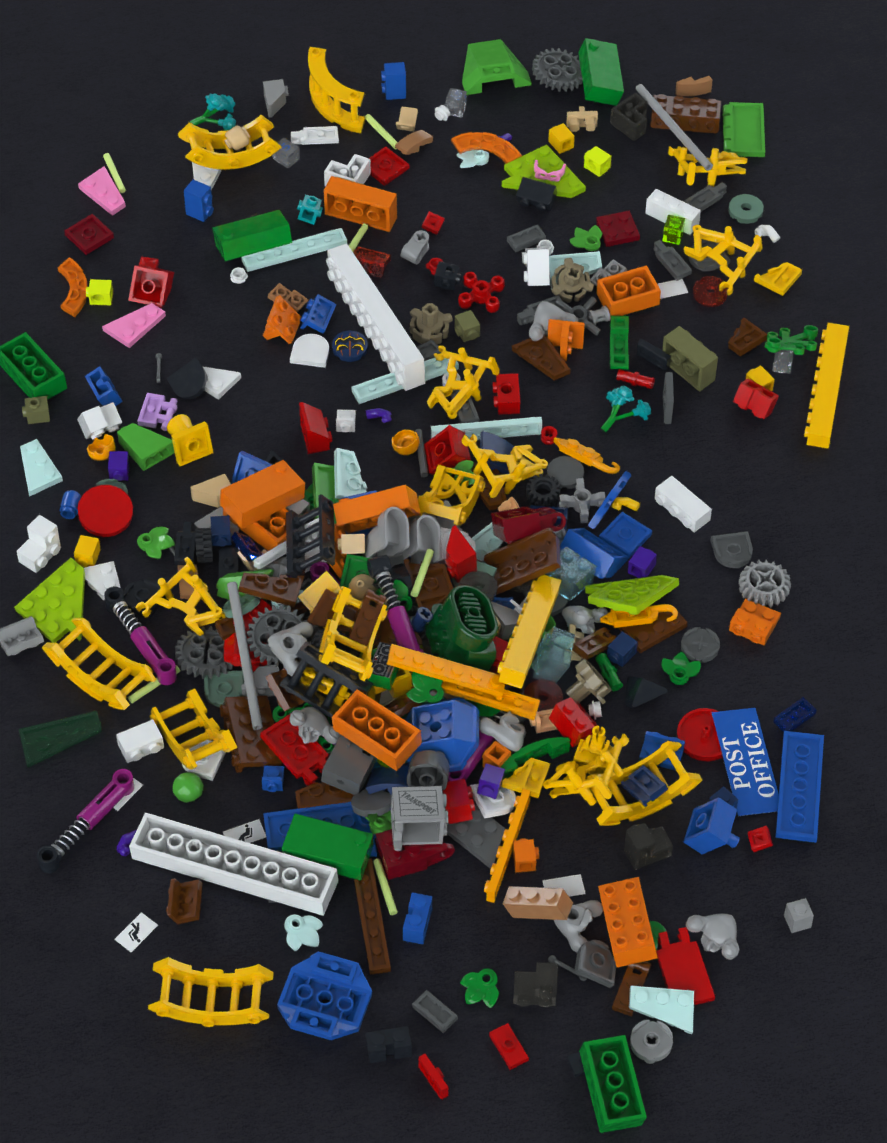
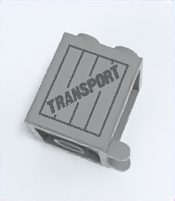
(418, 816)

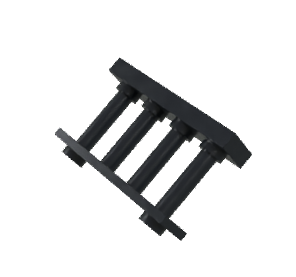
(296, 536)
(340, 673)

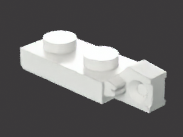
(315, 135)

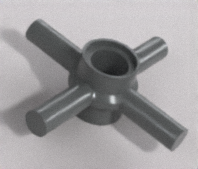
(580, 311)

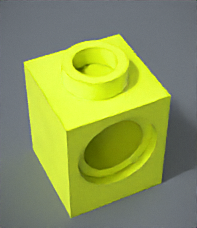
(597, 161)
(100, 292)

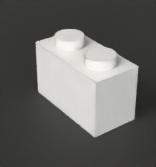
(140, 741)

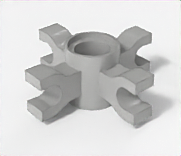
(582, 500)

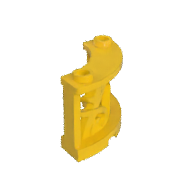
(430, 501)

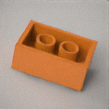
(628, 291)

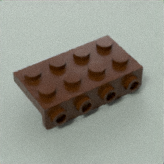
(689, 113)
(525, 559)
(250, 749)

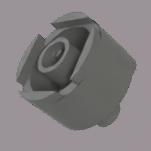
(428, 769)

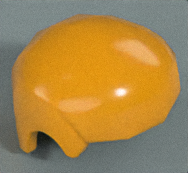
(405, 442)
(100, 449)

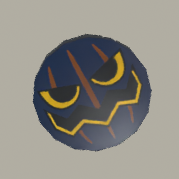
(350, 346)

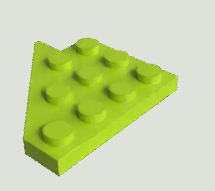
(568, 186)
(630, 594)
(56, 601)

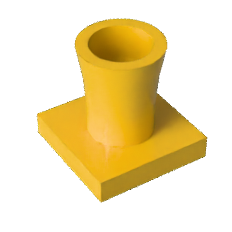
(188, 440)

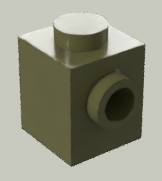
(467, 326)
(36, 410)

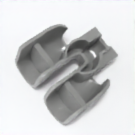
(393, 538)

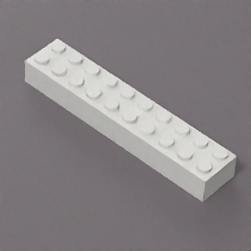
(376, 317)
(234, 864)

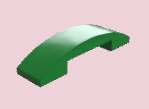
(619, 342)
(551, 746)

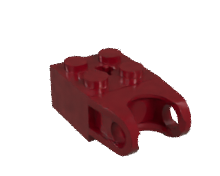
(523, 522)
(411, 857)

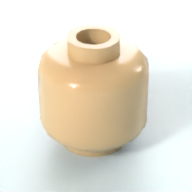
(237, 138)

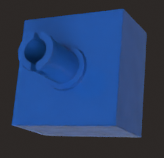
(711, 826)

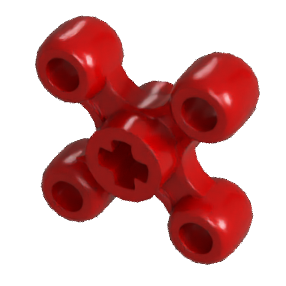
(481, 292)

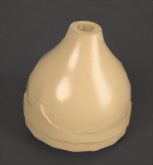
(359, 586)

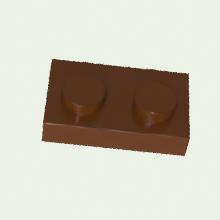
(285, 700)
(184, 901)

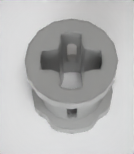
(599, 315)

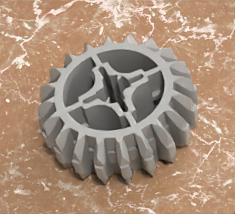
(765, 589)

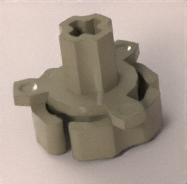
(570, 281)
(429, 321)
(588, 682)

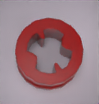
(548, 430)

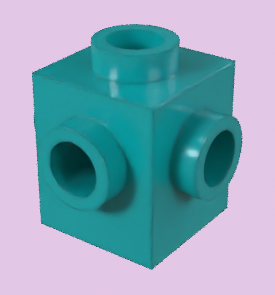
(309, 209)

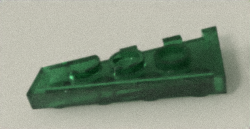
(55, 736)

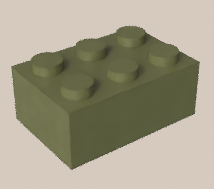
(690, 358)

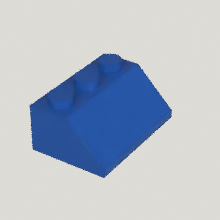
(595, 550)

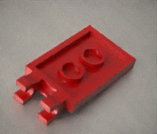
(289, 747)
(684, 966)

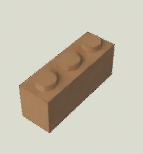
(538, 903)

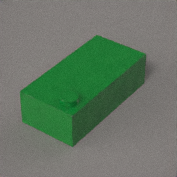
(601, 72)
(252, 235)
(31, 368)
(329, 845)
(612, 1084)

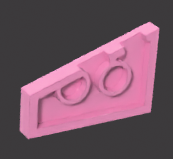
(103, 191)
(134, 325)

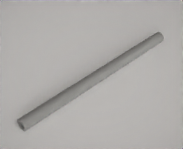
(673, 126)
(244, 656)

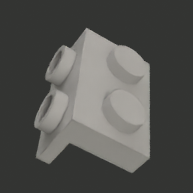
(20, 636)

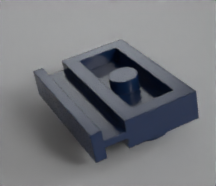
(644, 785)

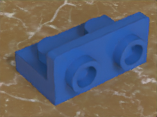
(318, 313)
(652, 743)

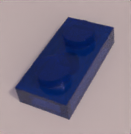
(247, 546)
(795, 715)

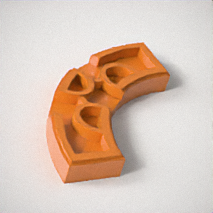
(486, 142)
(77, 282)

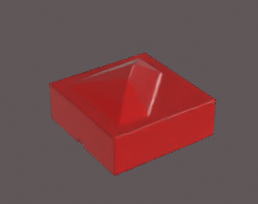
(433, 223)
(151, 262)
(760, 838)

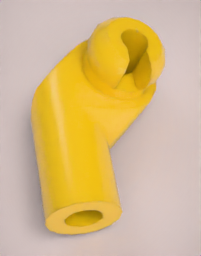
(625, 501)

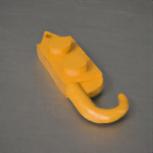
(585, 455)
(646, 616)

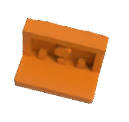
(282, 321)
(566, 335)

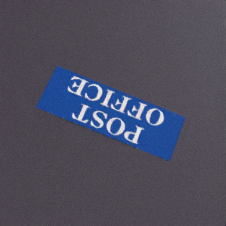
(746, 761)

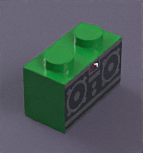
(383, 674)

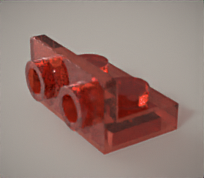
(372, 261)

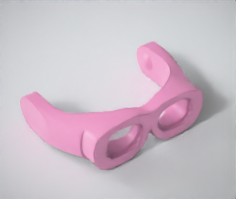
(558, 174)

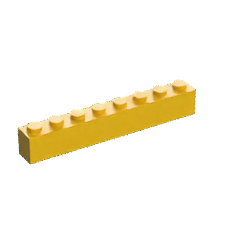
(827, 385)
(529, 631)

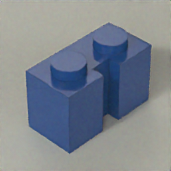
(394, 81)
(198, 200)
(103, 387)
(417, 918)

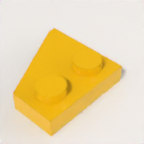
(779, 278)
(528, 777)

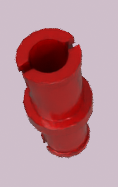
(635, 378)

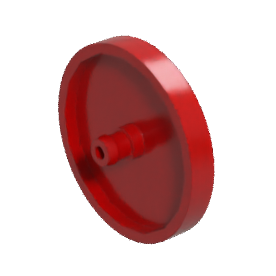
(105, 510)
(700, 735)

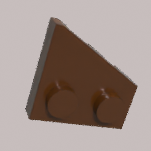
(746, 337)

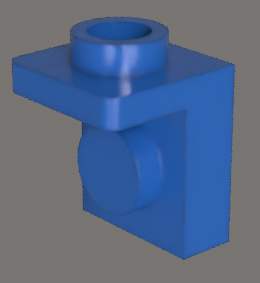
(273, 778)

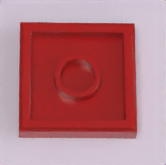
(387, 166)

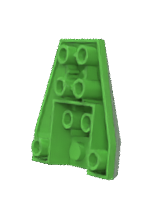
(492, 62)

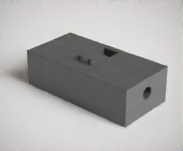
(348, 767)

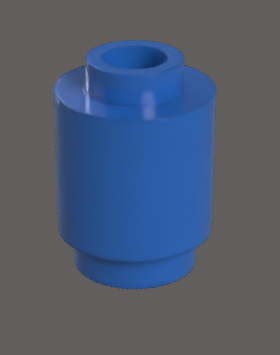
(69, 504)

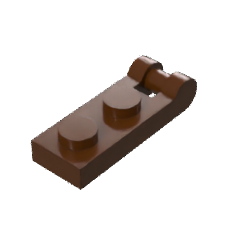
(366, 617)
(593, 643)
(621, 1001)

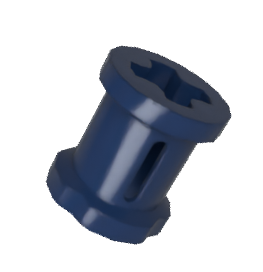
(421, 618)

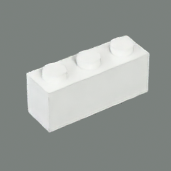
(661, 205)
(682, 504)

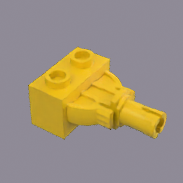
(589, 750)

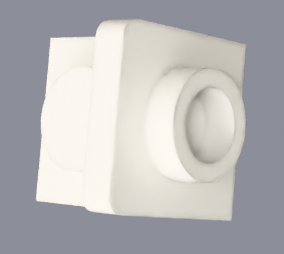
(345, 421)

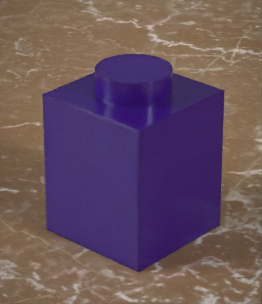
(118, 465)
(642, 562)
(490, 781)

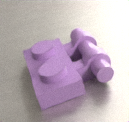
(152, 408)

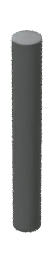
(421, 455)

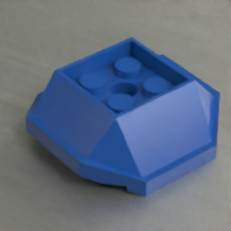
(457, 729)
(325, 979)

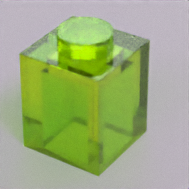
(673, 229)

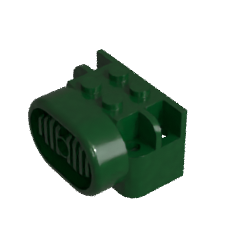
(464, 628)

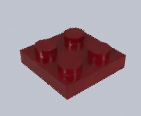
(618, 228)
(89, 234)

